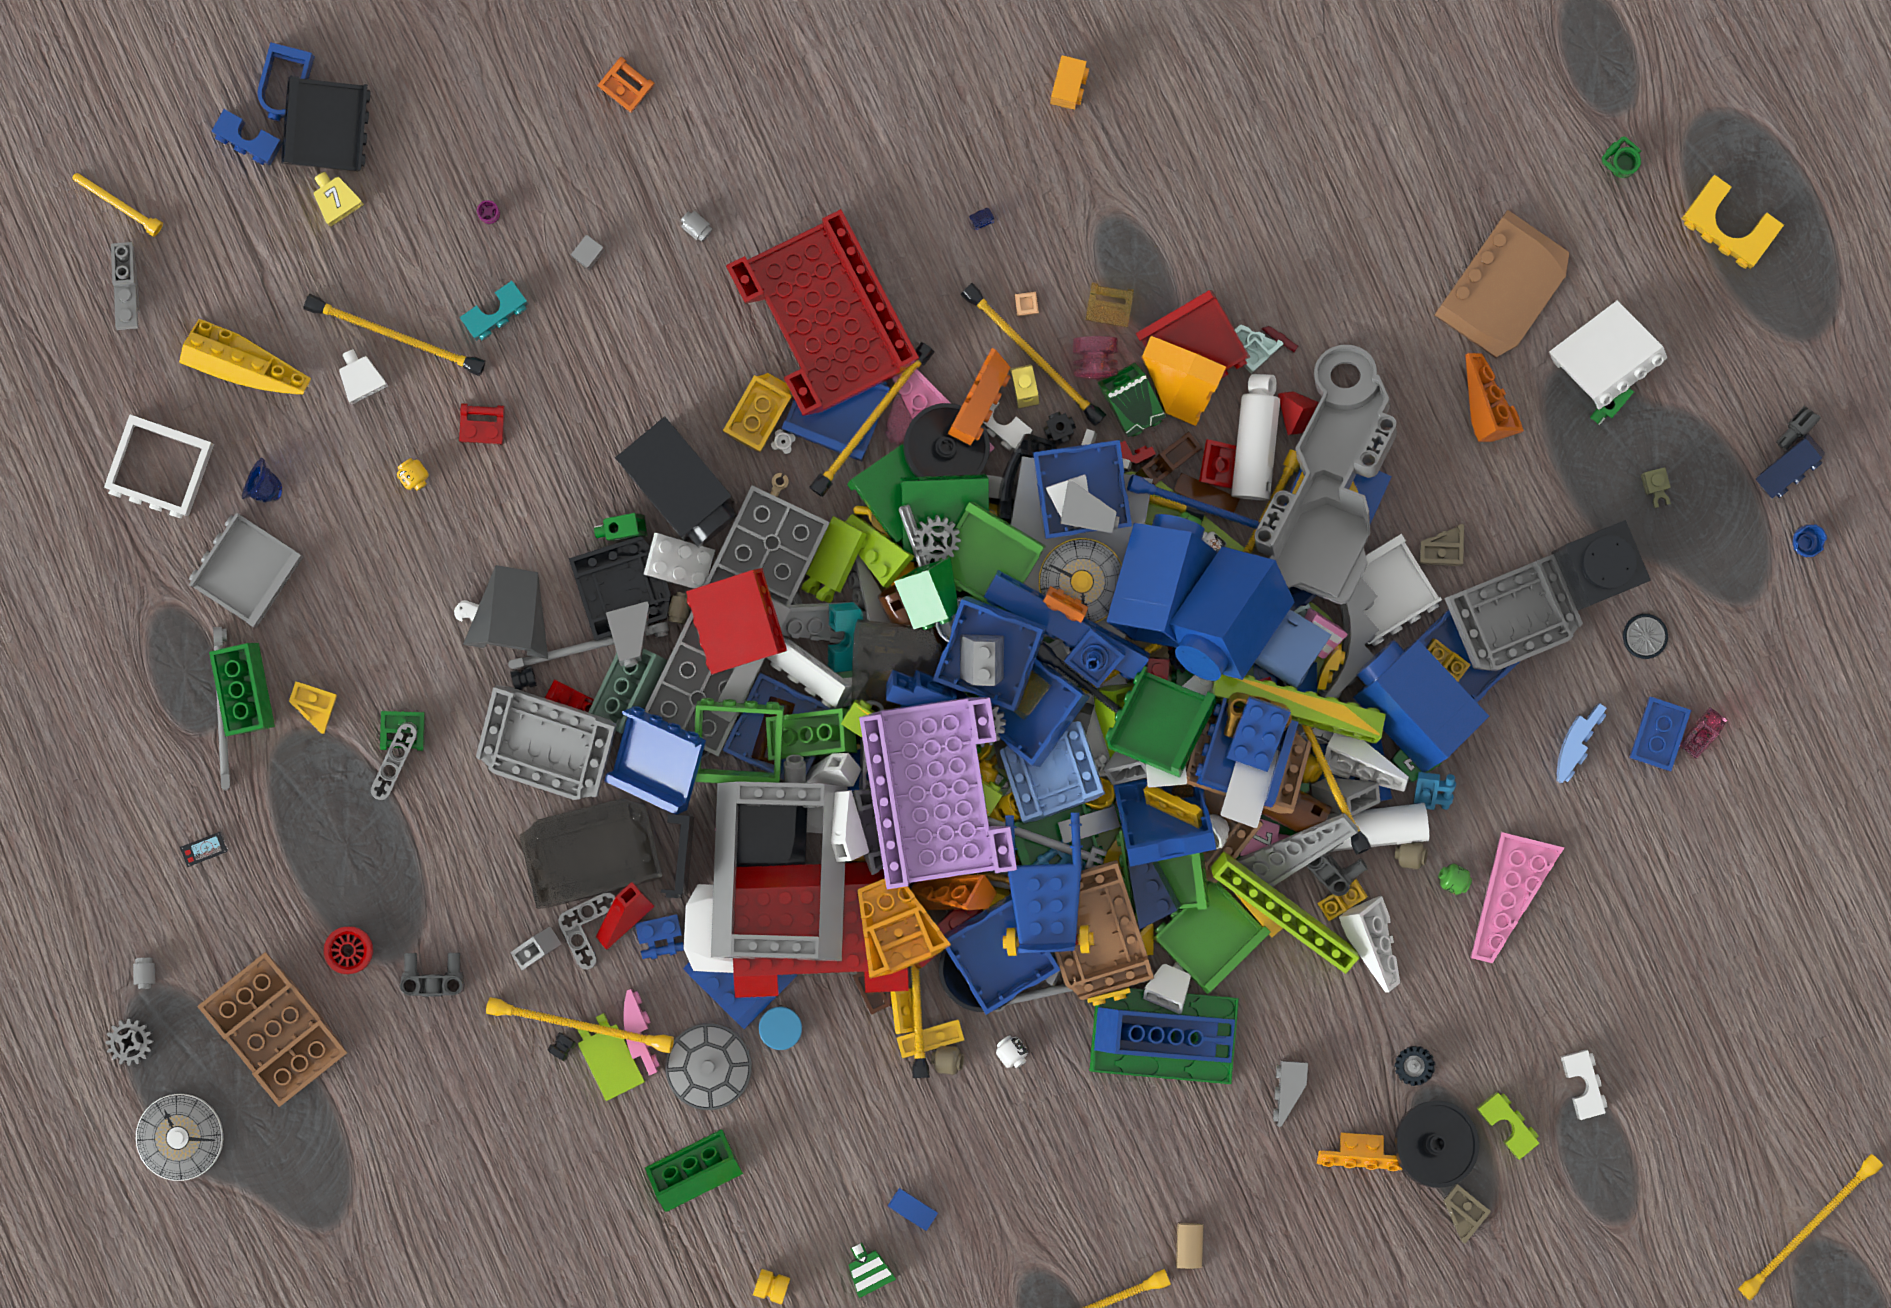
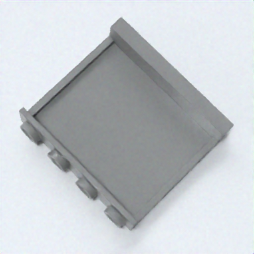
(245, 569)

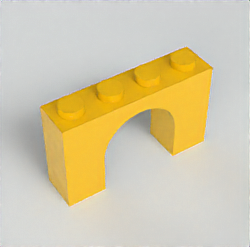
(1702, 218)

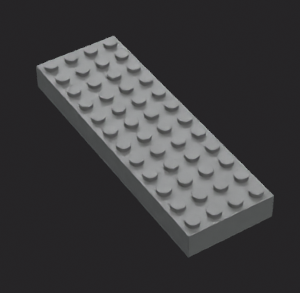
(763, 536)

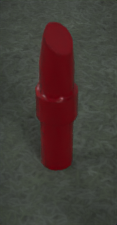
(1280, 336)

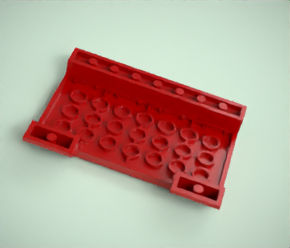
(827, 313)
(787, 903)

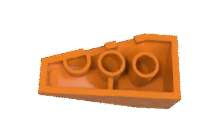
(1489, 410)

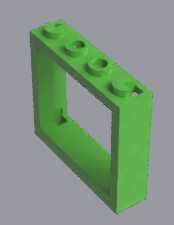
(730, 705)

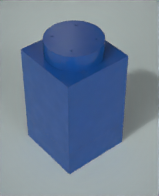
(1157, 577)
(1230, 615)
(1422, 703)

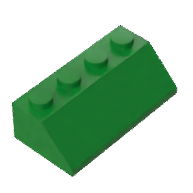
(242, 689)
(693, 1171)

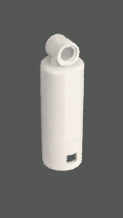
(1256, 439)
(1390, 825)

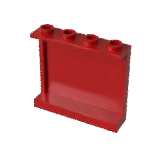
(1202, 329)
(736, 621)

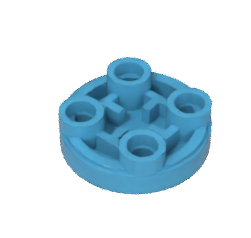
(780, 1028)

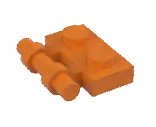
(1071, 607)

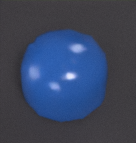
(1809, 540)

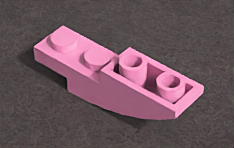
(636, 1022)

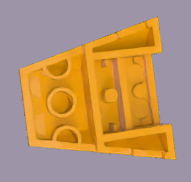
(896, 929)

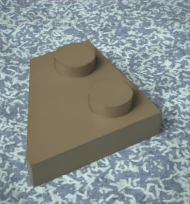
(1444, 549)

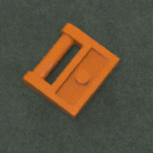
(621, 90)

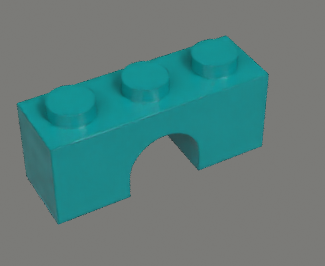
(481, 324)
(843, 618)

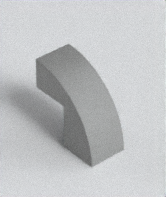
(1092, 824)

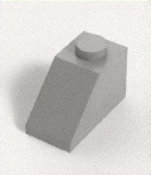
(536, 948)

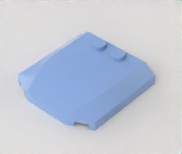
(1061, 782)

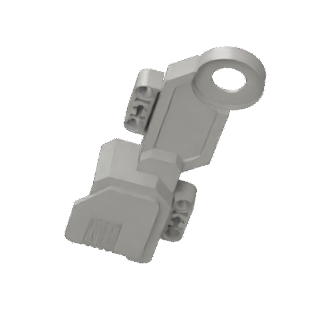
(1325, 525)

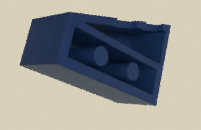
(1791, 467)
(1152, 893)

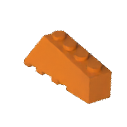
(980, 398)
(955, 892)

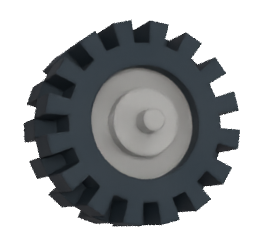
(1415, 1065)

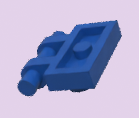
(656, 930)

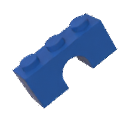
(263, 147)

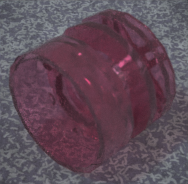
(1095, 357)

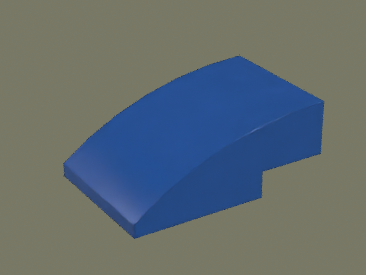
(916, 689)

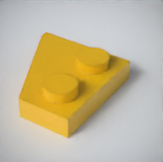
(313, 704)

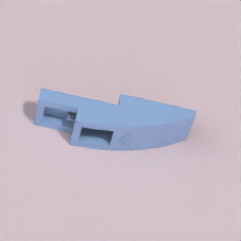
(1572, 749)

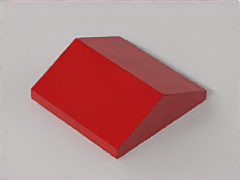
(1218, 464)

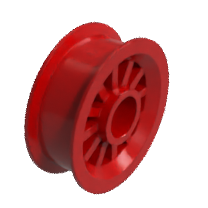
(331, 959)

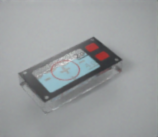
(204, 849)

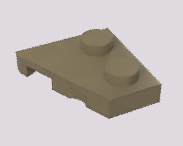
(1465, 1212)

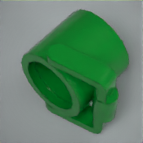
(1624, 160)

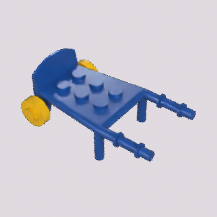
(1047, 903)

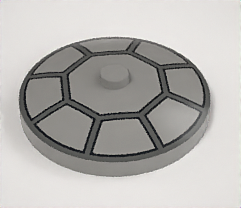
(708, 1066)

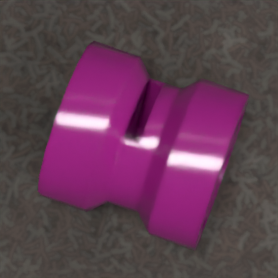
(486, 209)

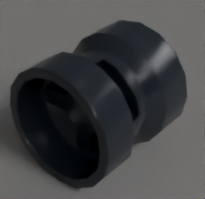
(523, 679)
(562, 1046)

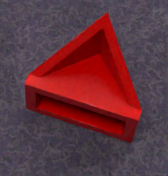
(1296, 411)

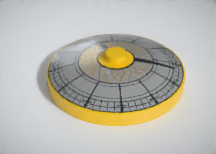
(1085, 572)

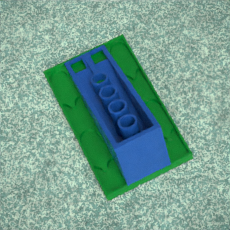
(1155, 1042)

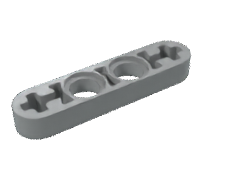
(391, 759)

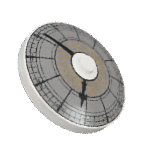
(179, 1137)

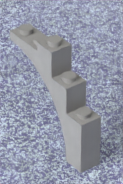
(1359, 631)

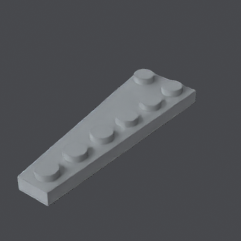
(811, 622)
(1296, 851)

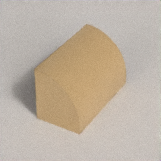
(1189, 1245)

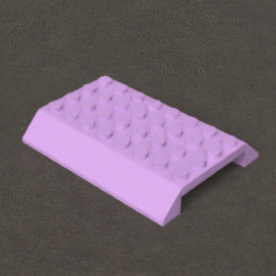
(932, 791)

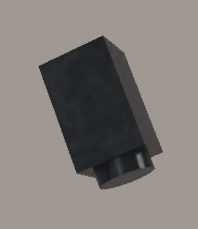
(678, 483)
(1601, 565)

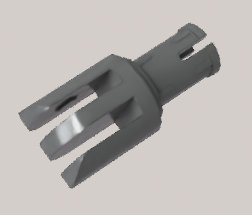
(1798, 427)

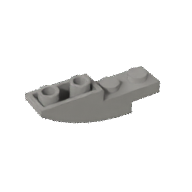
(125, 285)

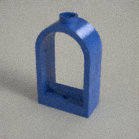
(289, 54)

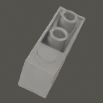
(1292, 1082)

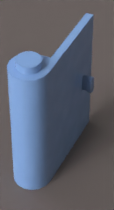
(1292, 649)

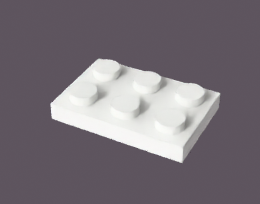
(678, 561)

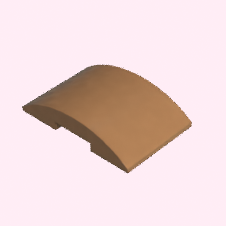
(273, 1028)

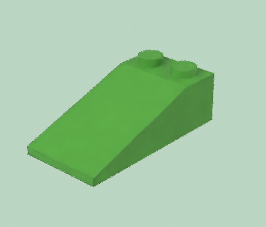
(812, 734)

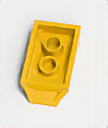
(758, 411)

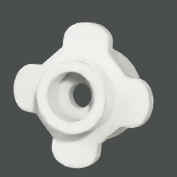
(780, 435)

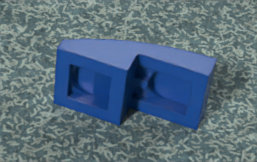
(912, 1209)

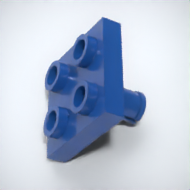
(1094, 657)

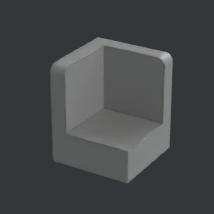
(587, 252)

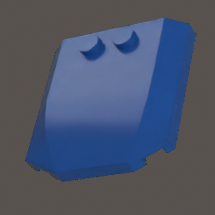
(721, 988)

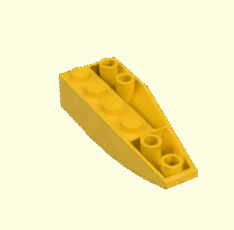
(239, 360)

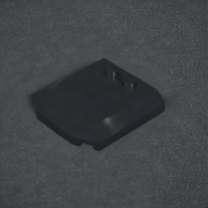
(616, 579)
(771, 835)

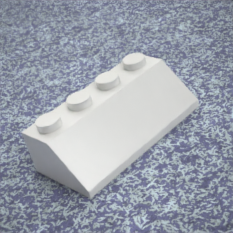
(813, 674)

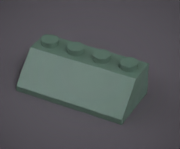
(627, 688)

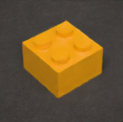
(1068, 81)

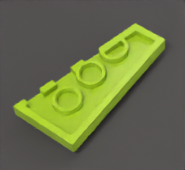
(879, 553)

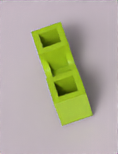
(1522, 1138)

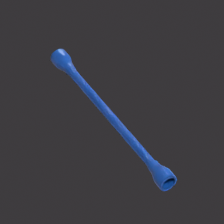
(1141, 486)

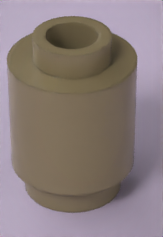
(679, 608)

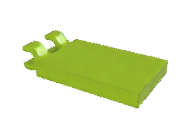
(834, 559)
(609, 1061)

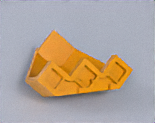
(1181, 379)

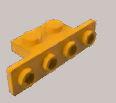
(1359, 1151)

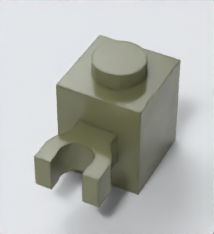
(1655, 483)

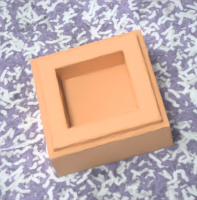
(1026, 304)

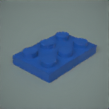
(1258, 733)
(1660, 733)

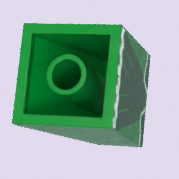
(1132, 400)

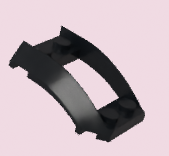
(1026, 447)

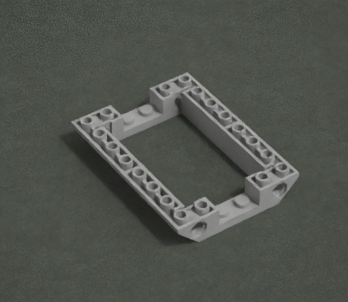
(730, 945)

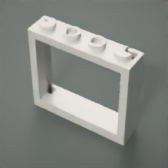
(157, 504)

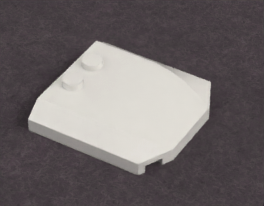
(699, 933)

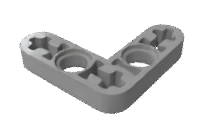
(577, 928)

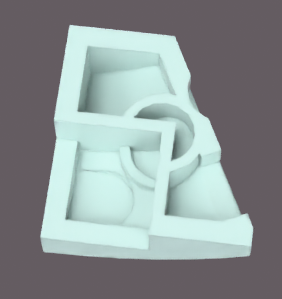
(1257, 346)

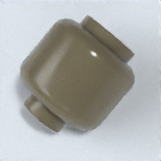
(1411, 855)
(947, 1060)

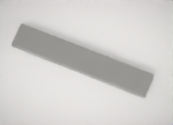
(743, 675)

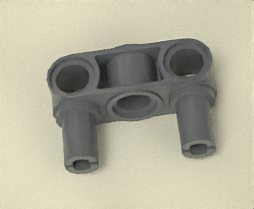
(1333, 876)
(432, 984)

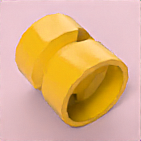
(1006, 806)
(771, 1286)

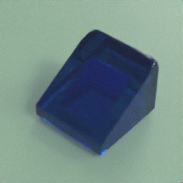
(982, 218)

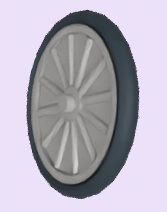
(1645, 636)

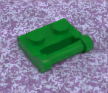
(391, 722)

